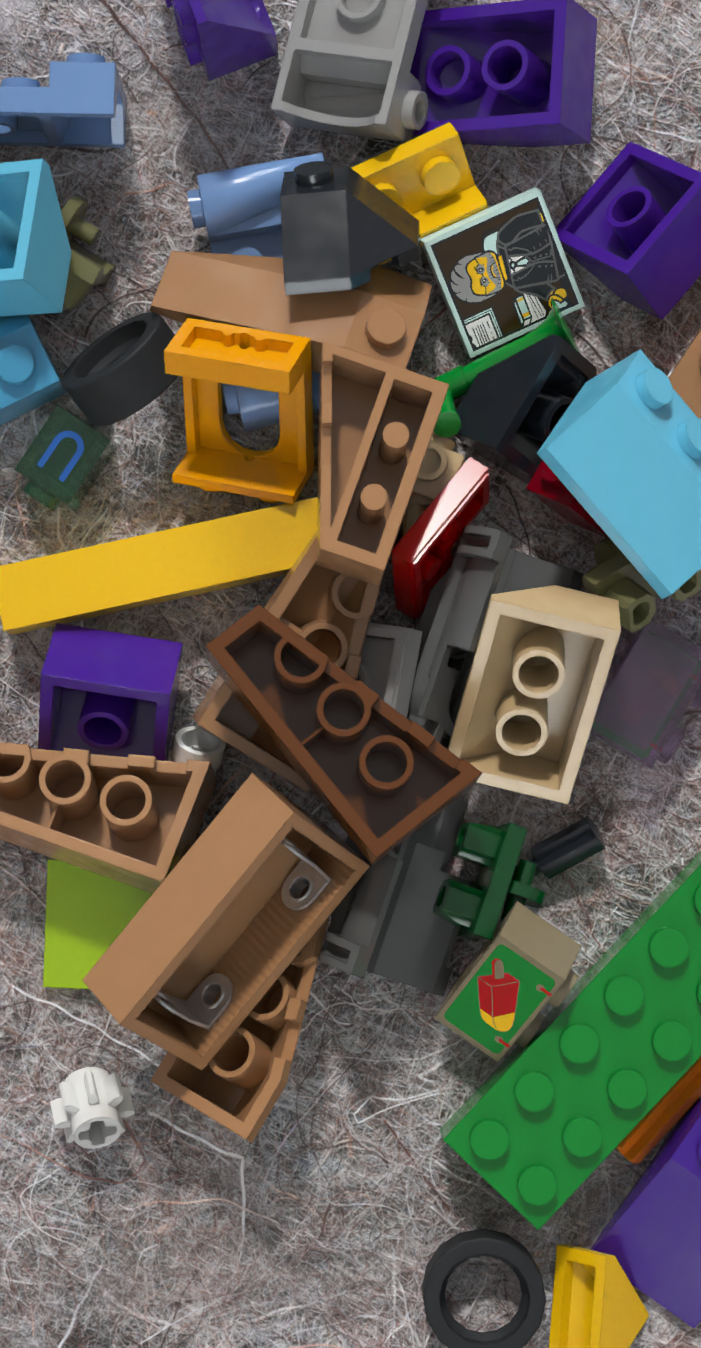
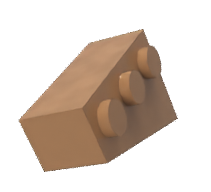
(369, 456)

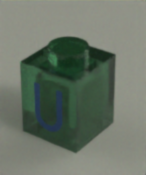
(64, 461)

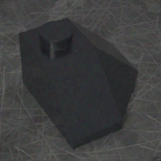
(339, 229)
(520, 403)

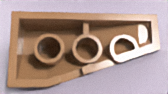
(329, 614)
(256, 1059)

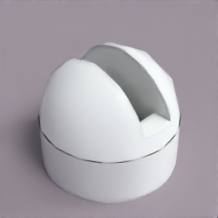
(198, 744)

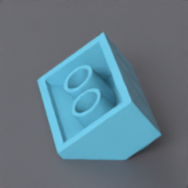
(32, 241)
(635, 467)

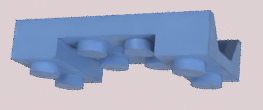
(77, 109)

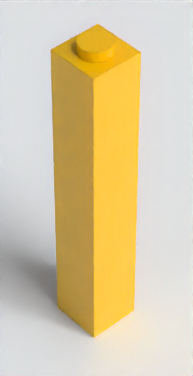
(155, 567)

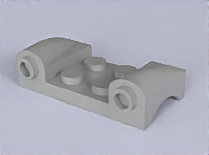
(352, 69)

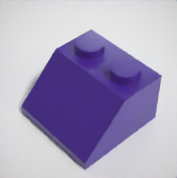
(639, 229)
(108, 692)

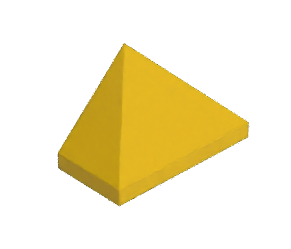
(593, 1301)

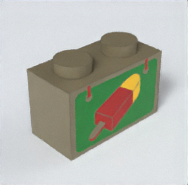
(510, 982)

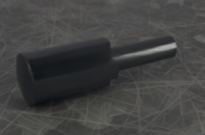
(566, 848)

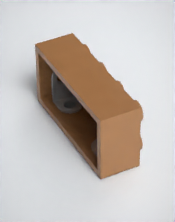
(225, 923)

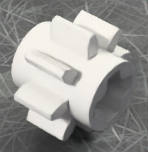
(92, 1107)

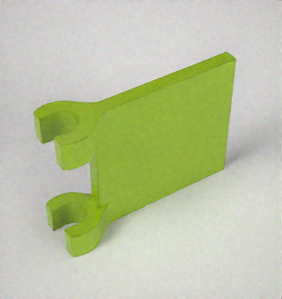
(82, 920)

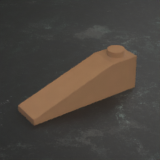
(250, 292)

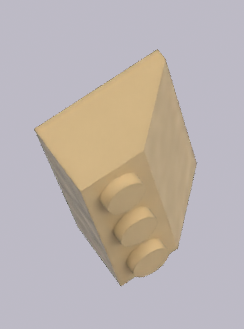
(536, 688)

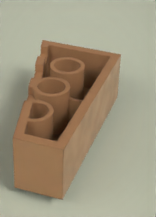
(104, 811)

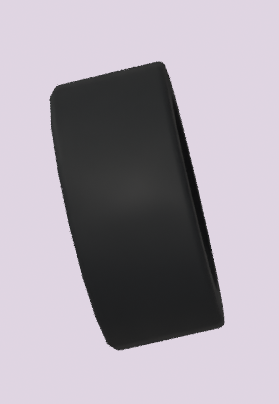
(121, 370)
(495, 1245)

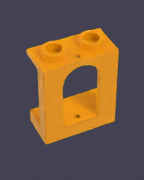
(250, 358)

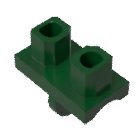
(496, 853)

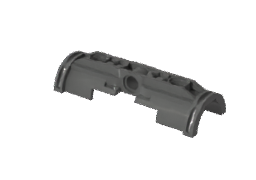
(388, 914)

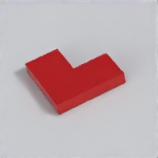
(426, 548)

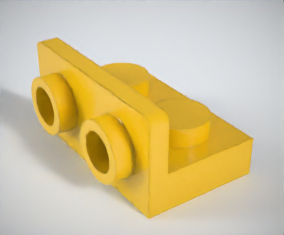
(427, 179)

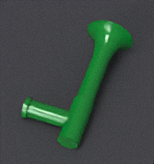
(462, 377)

